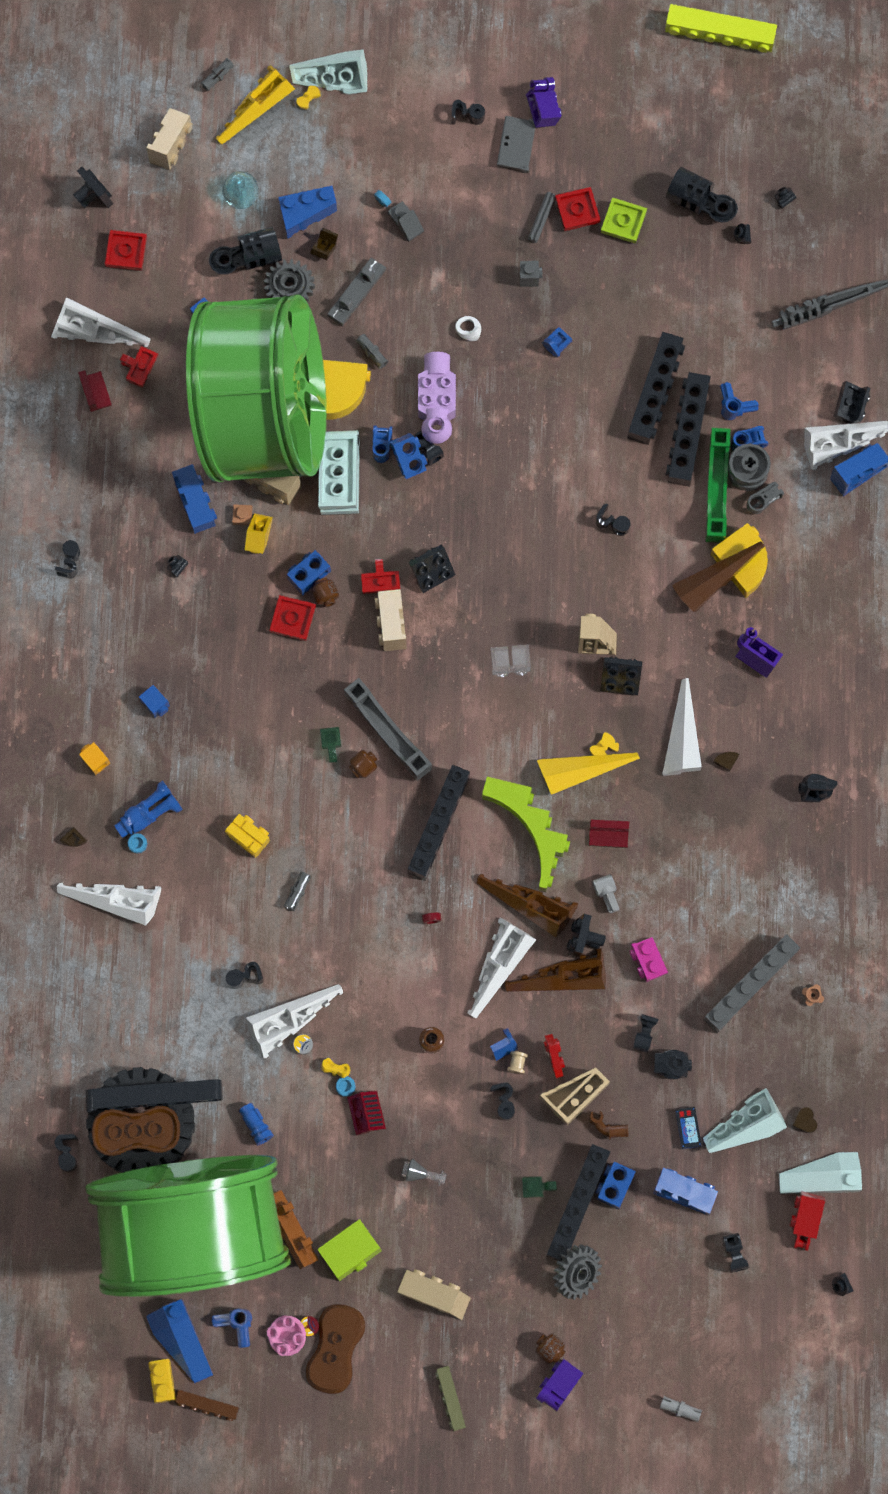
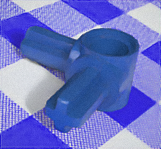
(731, 401)
(231, 1319)

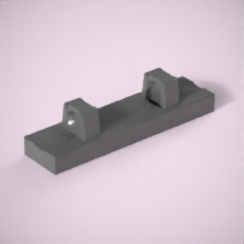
(356, 291)

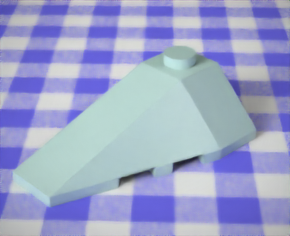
(752, 1122)

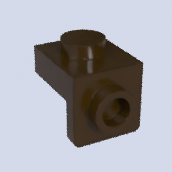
(325, 244)

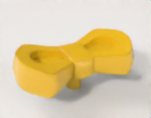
(303, 101)
(342, 1070)

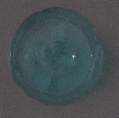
(240, 189)

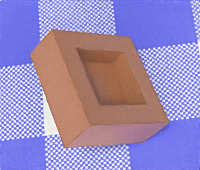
(242, 514)

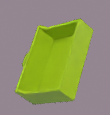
(349, 1250)

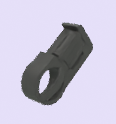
(766, 496)

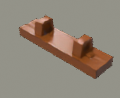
(293, 1234)

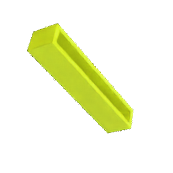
(720, 28)

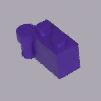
(543, 102)
(757, 653)
(560, 1384)

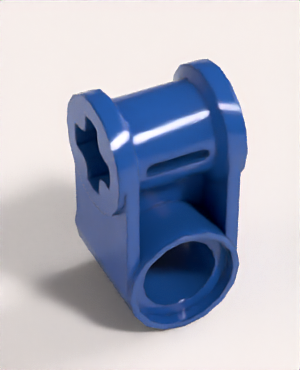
(754, 436)
(381, 440)

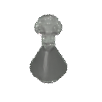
(414, 1171)

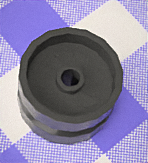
(748, 456)

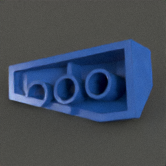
(178, 1336)

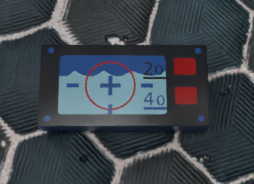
(688, 1128)

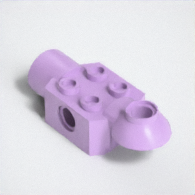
(436, 397)

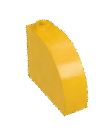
(344, 387)
(753, 573)

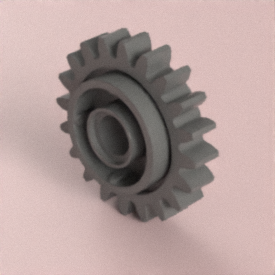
(286, 273)
(577, 1271)

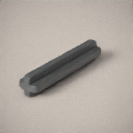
(541, 217)

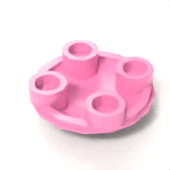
(286, 1335)

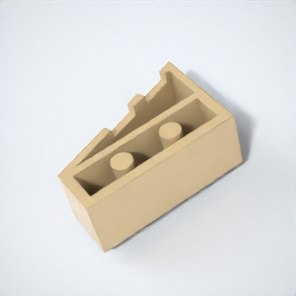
(169, 139)
(596, 636)

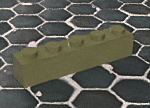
(450, 1398)

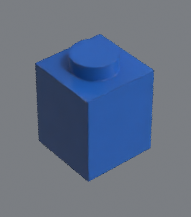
(154, 701)

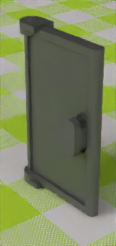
(516, 150)

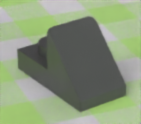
(406, 220)

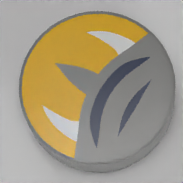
(303, 1044)

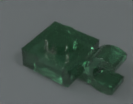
(331, 740)
(534, 1187)

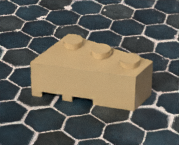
(281, 488)
(391, 620)
(575, 1095)
(434, 1293)

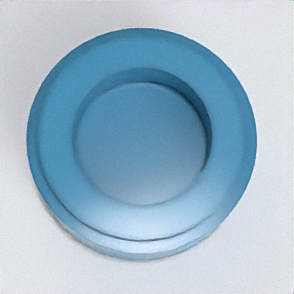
(382, 198)
(137, 843)
(345, 1086)

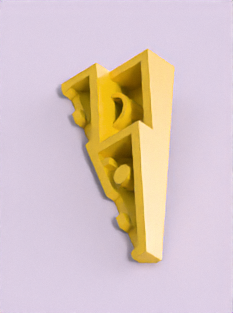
(262, 98)
(570, 771)

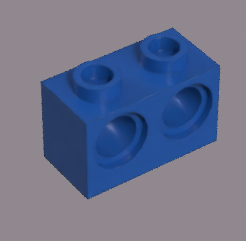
(405, 457)
(311, 574)
(619, 1187)

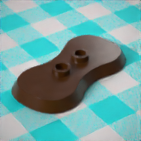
(150, 1130)
(331, 1364)

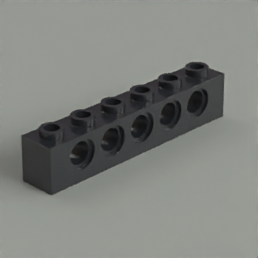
(667, 344)
(700, 384)
(438, 822)
(578, 1202)

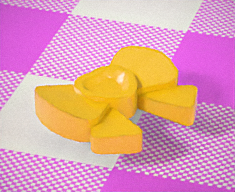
(602, 745)

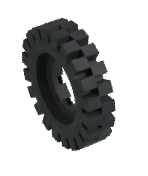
(143, 1158)

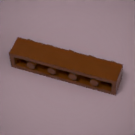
(207, 1405)

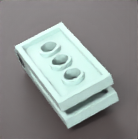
(345, 445)

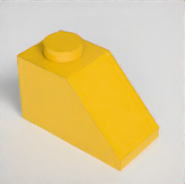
(258, 533)

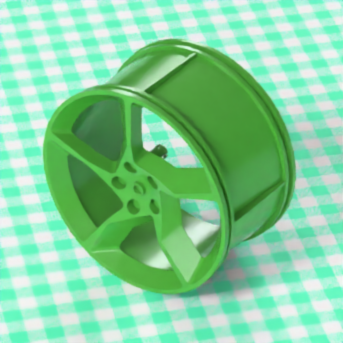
(256, 388)
(188, 1225)

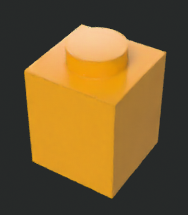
(94, 758)

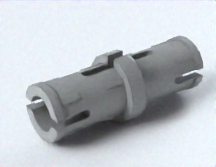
(680, 1409)

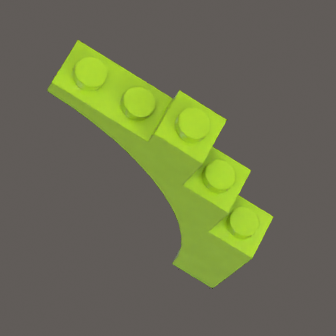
(516, 800)

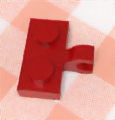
(140, 366)
(380, 580)
(552, 1046)

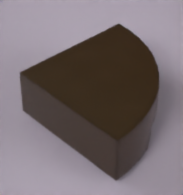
(726, 760)
(73, 838)

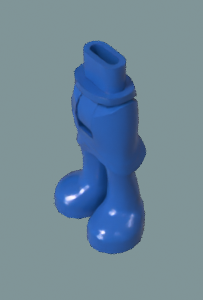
(139, 817)

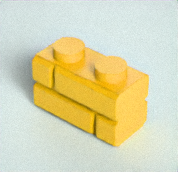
(247, 835)
(162, 1381)

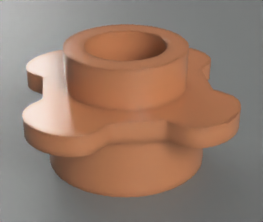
(813, 990)

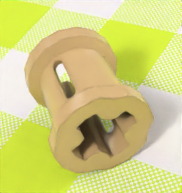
(517, 1062)

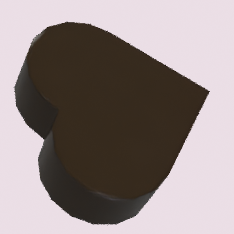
(805, 1120)

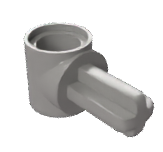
(605, 889)

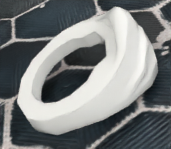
(472, 335)

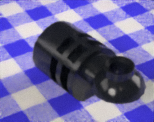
(696, 195)
(252, 252)

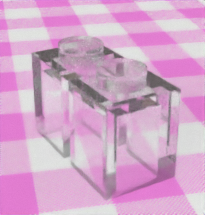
(520, 660)

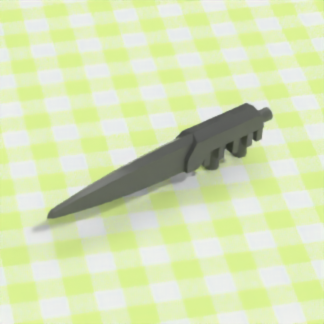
(825, 304)

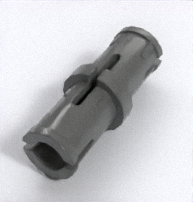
(225, 66)
(372, 351)
(297, 891)

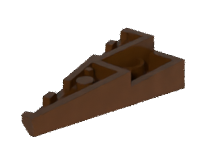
(704, 584)
(544, 911)
(580, 974)

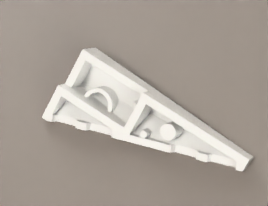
(83, 323)
(828, 442)
(683, 743)
(132, 904)
(506, 953)
(276, 1024)

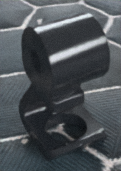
(475, 112)
(433, 452)
(619, 525)
(72, 553)
(235, 978)
(643, 1038)
(506, 1109)
(66, 1160)
(733, 1246)

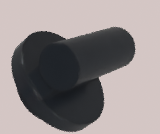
(784, 196)
(742, 233)
(176, 565)
(842, 1285)

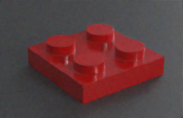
(577, 209)
(126, 250)
(292, 618)

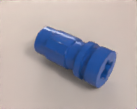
(255, 1123)

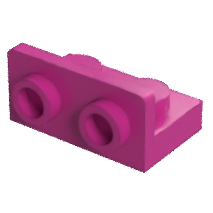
(649, 959)

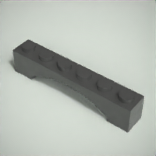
(382, 724)
(752, 983)

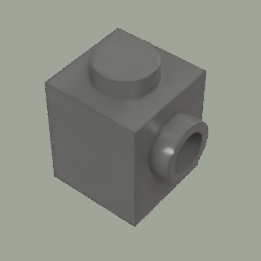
(530, 273)

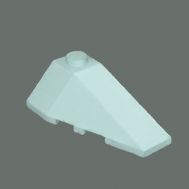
(335, 72)
(826, 1175)

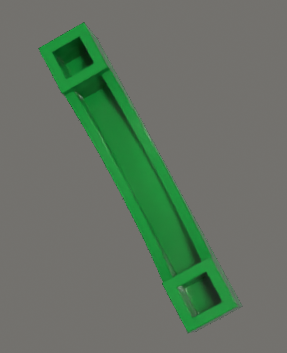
(717, 485)

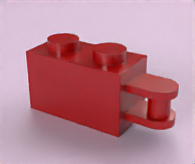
(807, 1218)

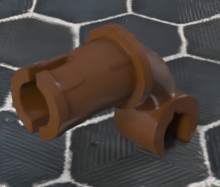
(607, 1130)

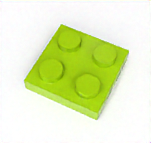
(624, 220)

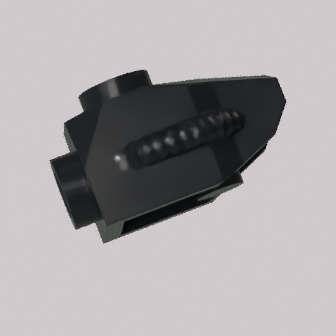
(816, 788)
(672, 1064)

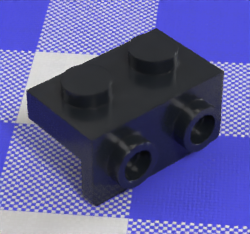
(851, 403)

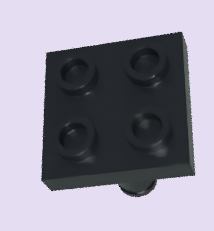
(91, 189)
(432, 568)
(621, 675)
(583, 937)

